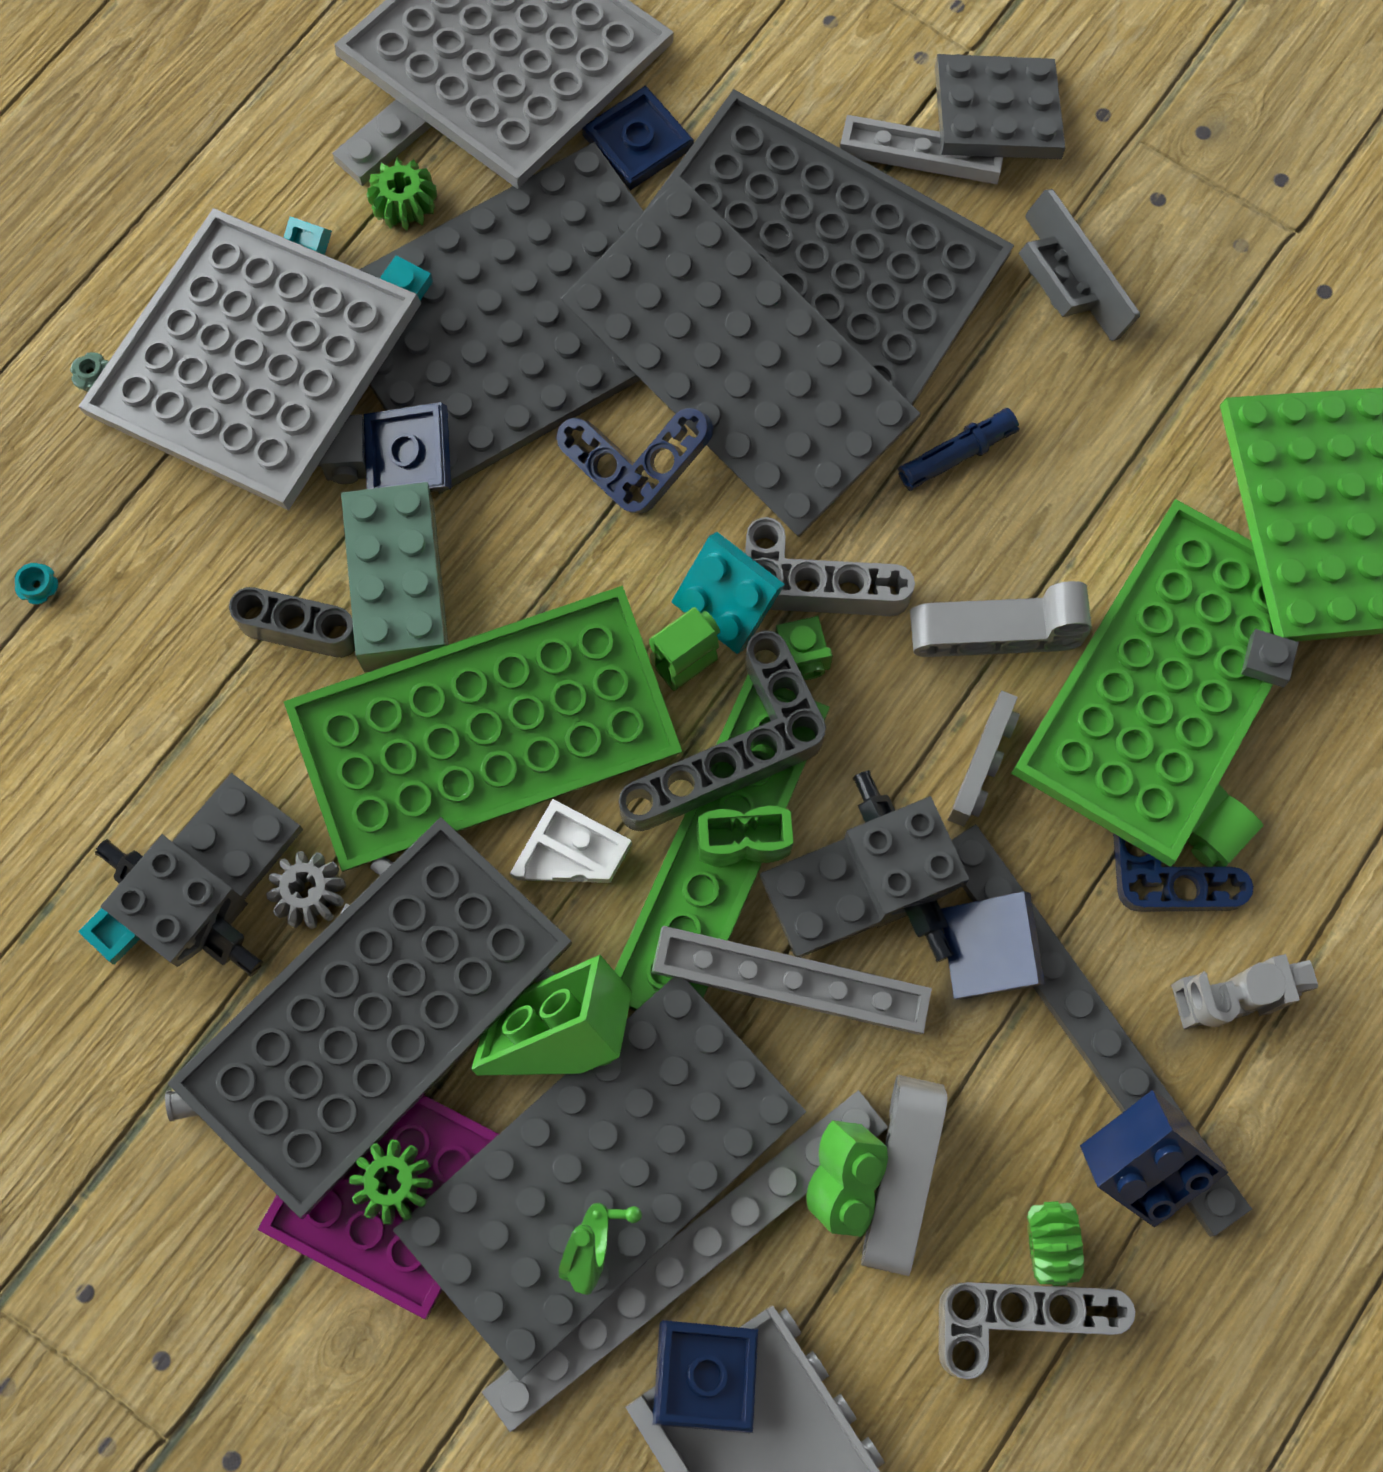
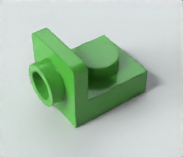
(807, 646)

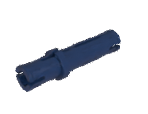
(972, 441)

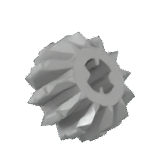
(292, 882)

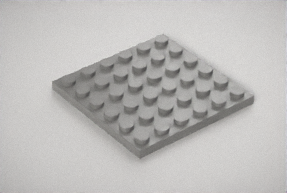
(505, 73)
(250, 357)

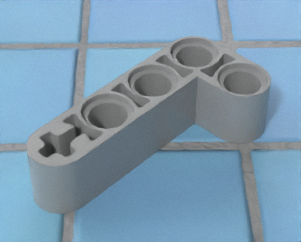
(828, 577)
(1003, 626)
(901, 1197)
(1034, 1317)

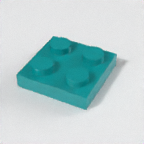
(730, 589)

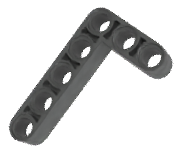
(737, 750)

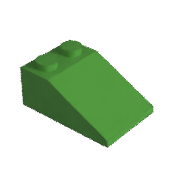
(559, 1025)

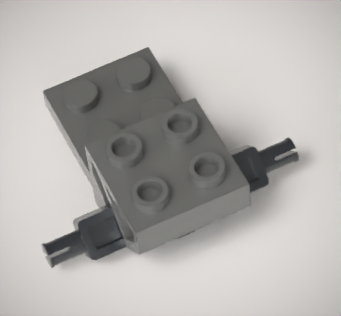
(870, 878)
(197, 885)

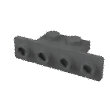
(1073, 269)

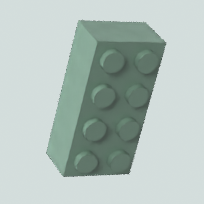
(393, 573)

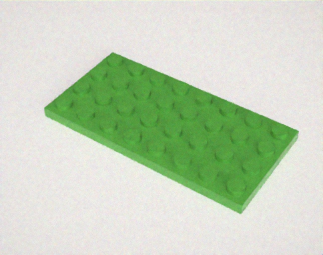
(1158, 690)
(482, 727)

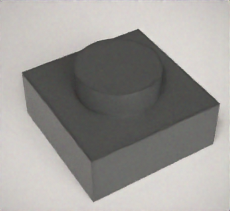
(1269, 658)

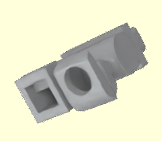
(1261, 988)

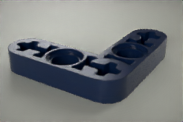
(628, 472)
(1149, 870)

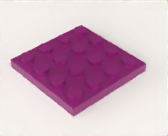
(367, 1248)

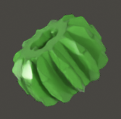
(402, 194)
(375, 1187)
(1055, 1243)

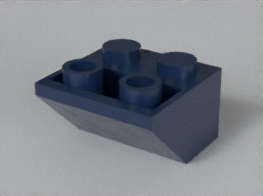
(1152, 1159)

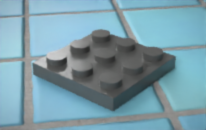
(999, 106)

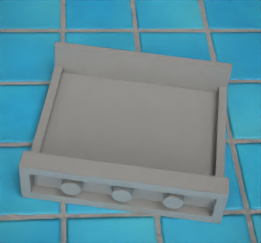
(794, 1418)

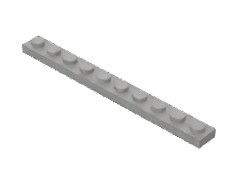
(676, 1267)

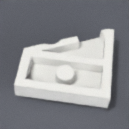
(570, 849)

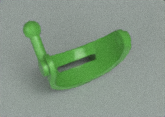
(587, 1246)

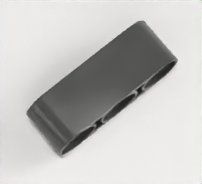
(280, 608)

